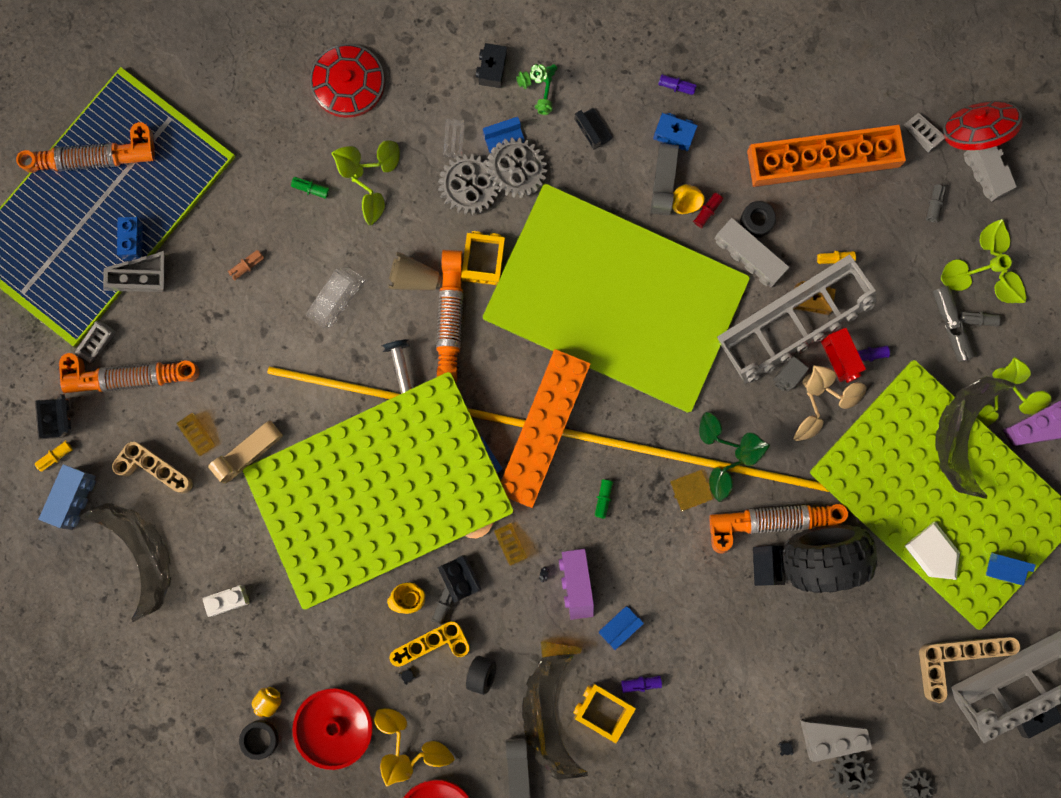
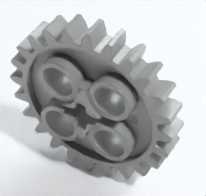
(504, 176)
(458, 197)

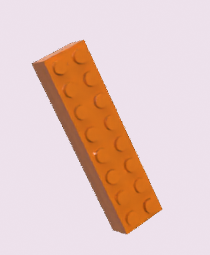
(826, 155)
(543, 427)

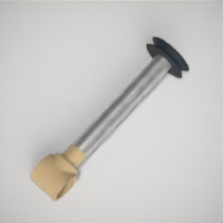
(399, 362)

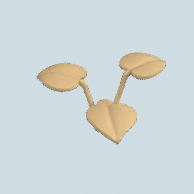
(816, 383)

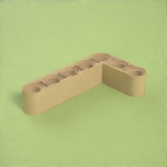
(959, 653)

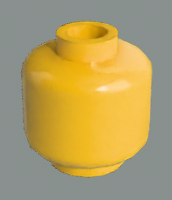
(266, 702)

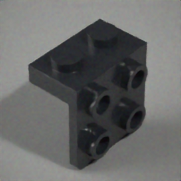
(52, 418)

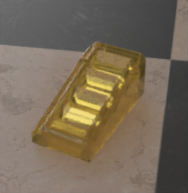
(192, 417)
(516, 541)
(552, 649)

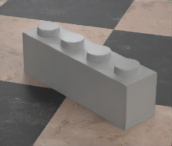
(751, 253)

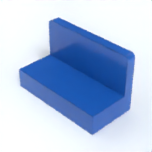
(501, 131)
(1008, 569)
(620, 627)

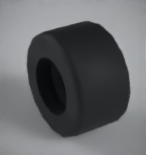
(764, 209)
(481, 675)

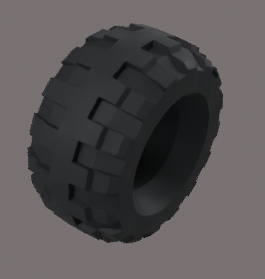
(830, 558)

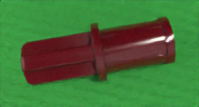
(708, 210)

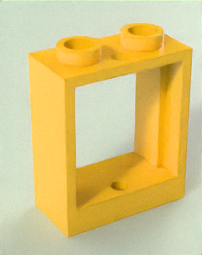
(482, 277)
(622, 721)

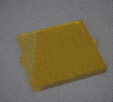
(691, 490)

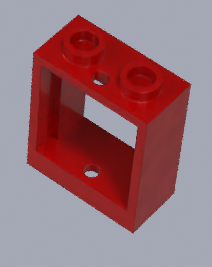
(843, 355)

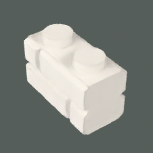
(225, 601)

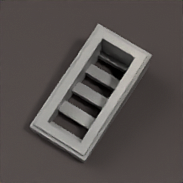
(924, 141)
(109, 333)

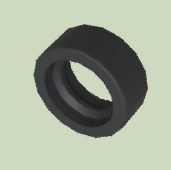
(273, 740)

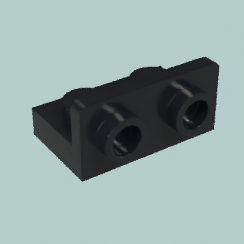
(459, 578)

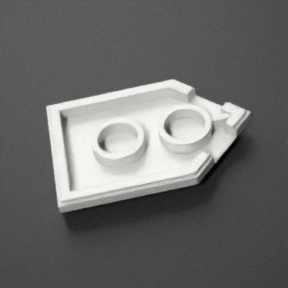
(935, 553)

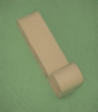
(245, 453)
(156, 470)

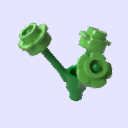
(539, 74)

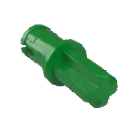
(310, 187)
(603, 498)

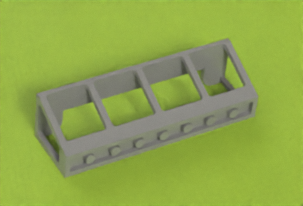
(786, 305)
(1001, 675)

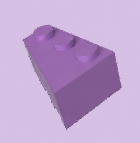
(1036, 428)
(577, 584)

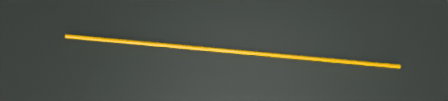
(567, 433)

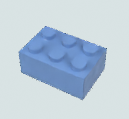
(67, 497)

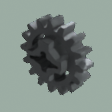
(846, 781)

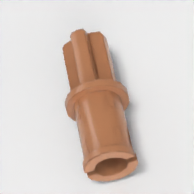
(246, 265)

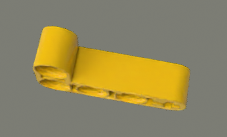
(427, 646)

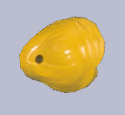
(687, 199)
(411, 596)

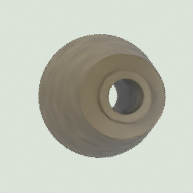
(412, 275)

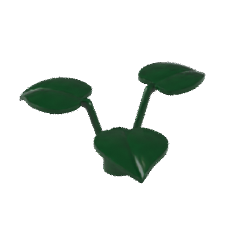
(748, 452)

